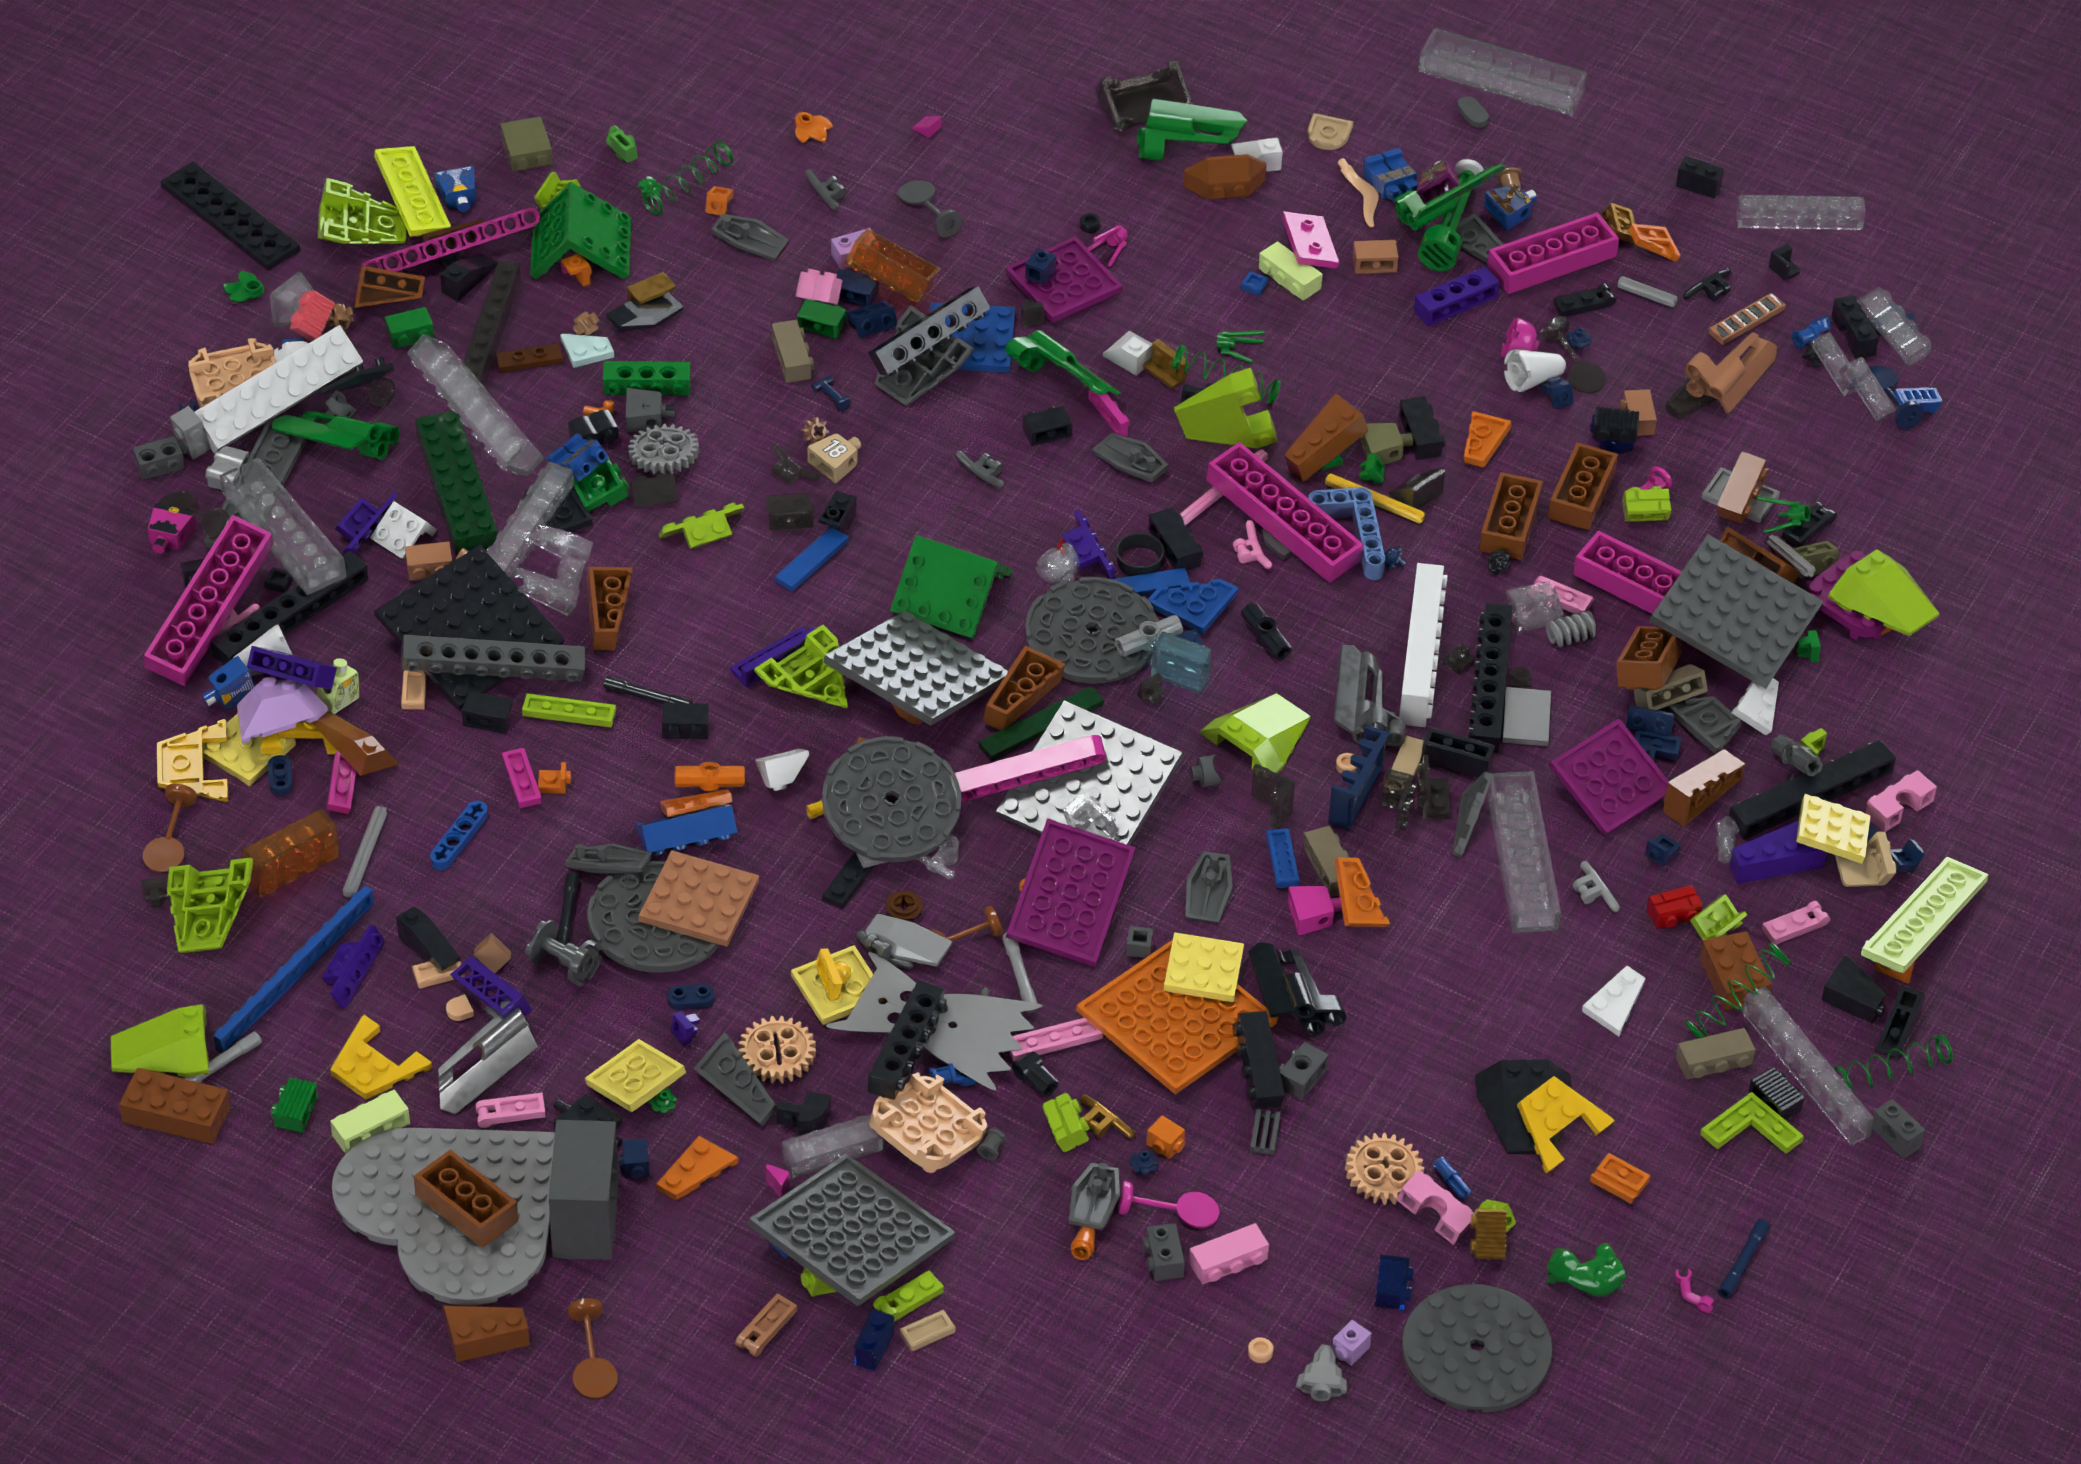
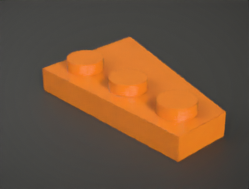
(1484, 438)
(695, 802)
(1356, 897)
(693, 1167)

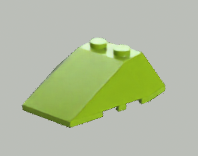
(356, 218)
(1884, 592)
(1262, 730)
(206, 903)
(164, 1044)

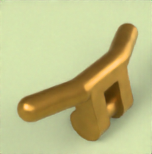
(1108, 1119)

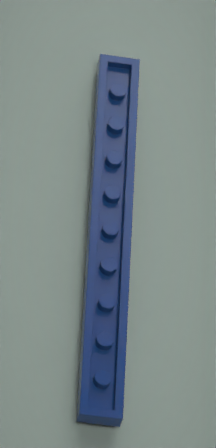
(293, 970)

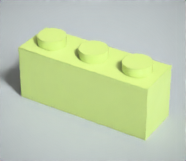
(1283, 268)
(368, 1119)

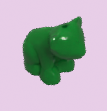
(1596, 1277)

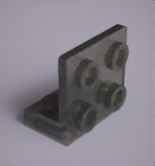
(789, 511)
(1274, 791)
(1434, 793)
(1397, 794)

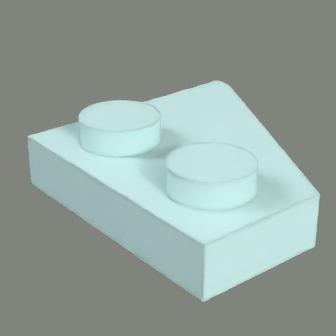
(586, 349)

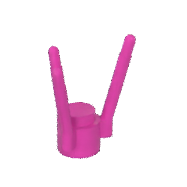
(1114, 237)

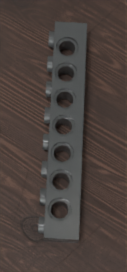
(483, 650)

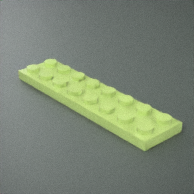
(1924, 915)

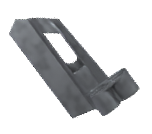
(1352, 709)

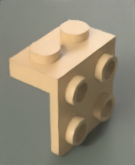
(1876, 868)

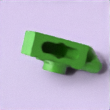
(621, 144)

